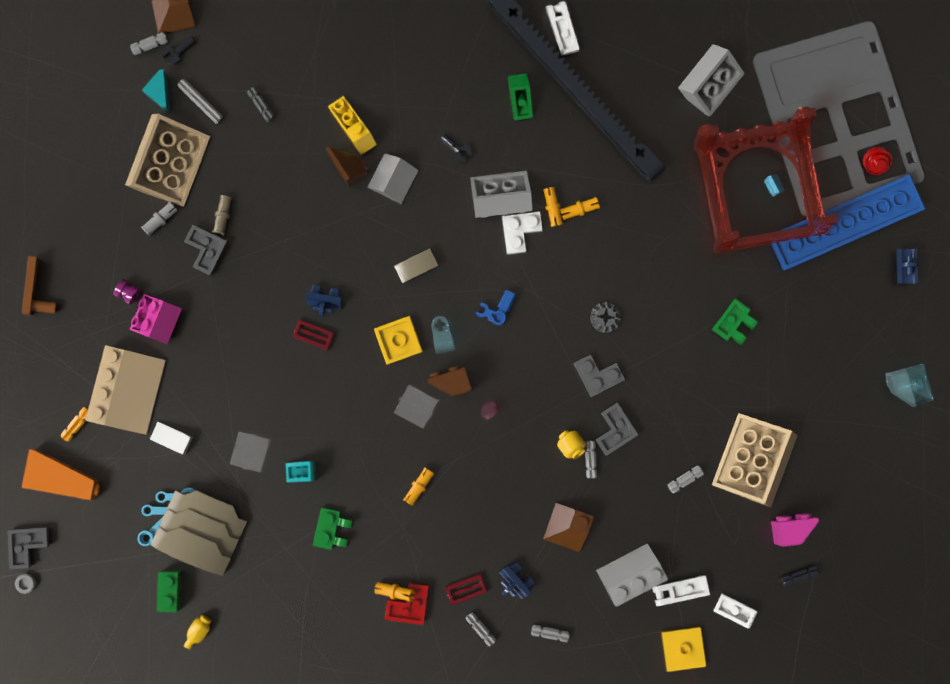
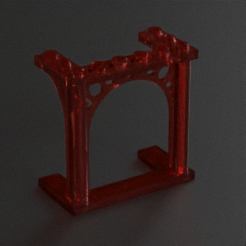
(798, 130)

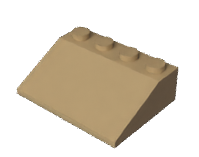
(167, 160)
(125, 390)
(755, 459)

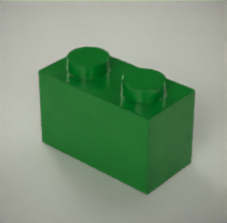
(169, 591)

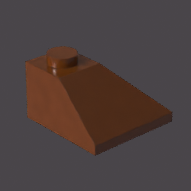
(173, 15)
(348, 165)
(568, 527)

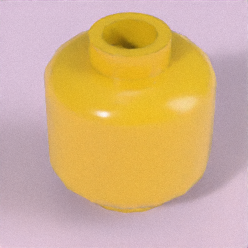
(571, 444)

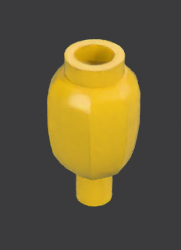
(197, 631)

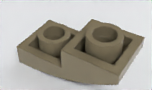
(416, 265)

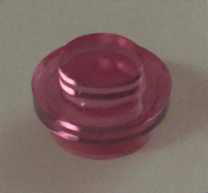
(489, 410)

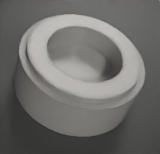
(25, 583)

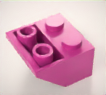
(155, 318)
(792, 530)

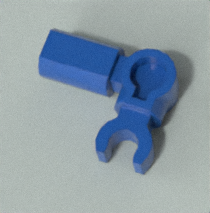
(498, 316)

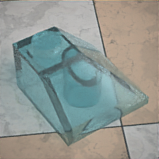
(910, 385)

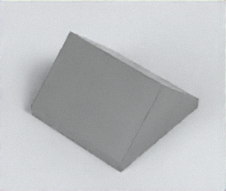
(393, 178)

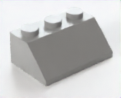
(711, 79)
(501, 194)
(631, 575)

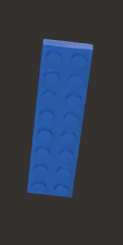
(855, 220)

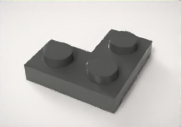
(210, 247)
(596, 380)
(620, 432)
(20, 543)

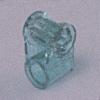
(442, 339)

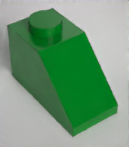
(520, 96)

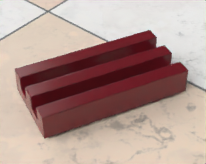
(328, 340)
(481, 583)

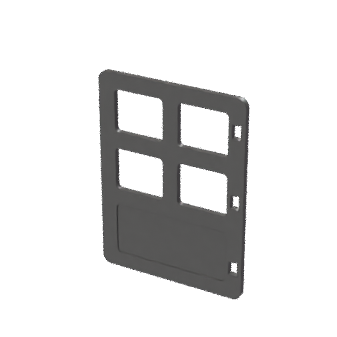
(823, 76)

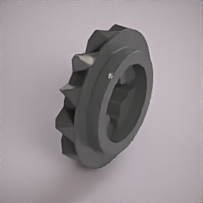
(598, 323)

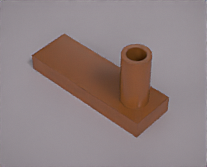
(29, 303)

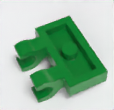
(731, 319)
(327, 527)

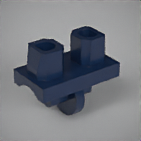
(907, 266)
(322, 302)
(513, 584)

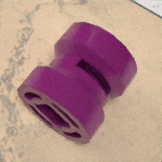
(126, 291)

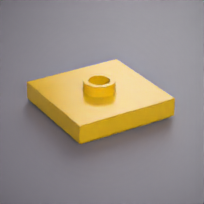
(398, 340)
(683, 649)

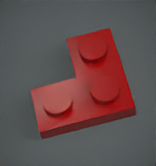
(408, 611)

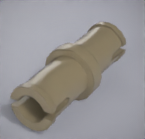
(222, 215)

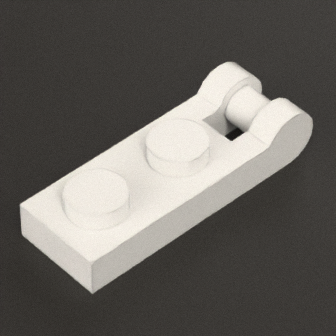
(562, 29)
(681, 590)

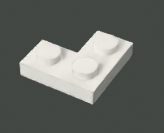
(516, 226)

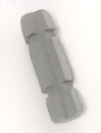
(148, 43)
(590, 457)
(685, 479)
(481, 629)
(550, 633)

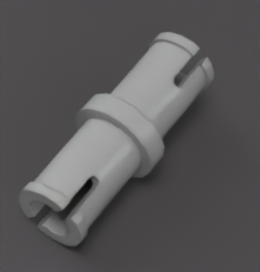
(159, 219)

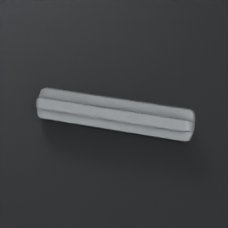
(200, 101)

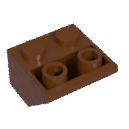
(452, 383)

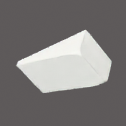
(171, 438)
(735, 611)

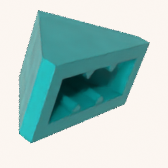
(158, 90)
(301, 471)

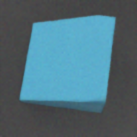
(774, 185)

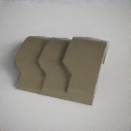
(199, 531)

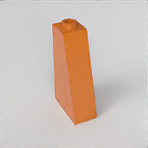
(56, 477)

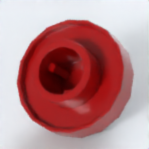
(877, 160)

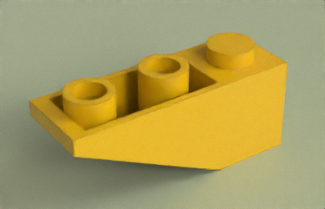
(352, 125)

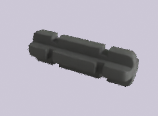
(260, 104)

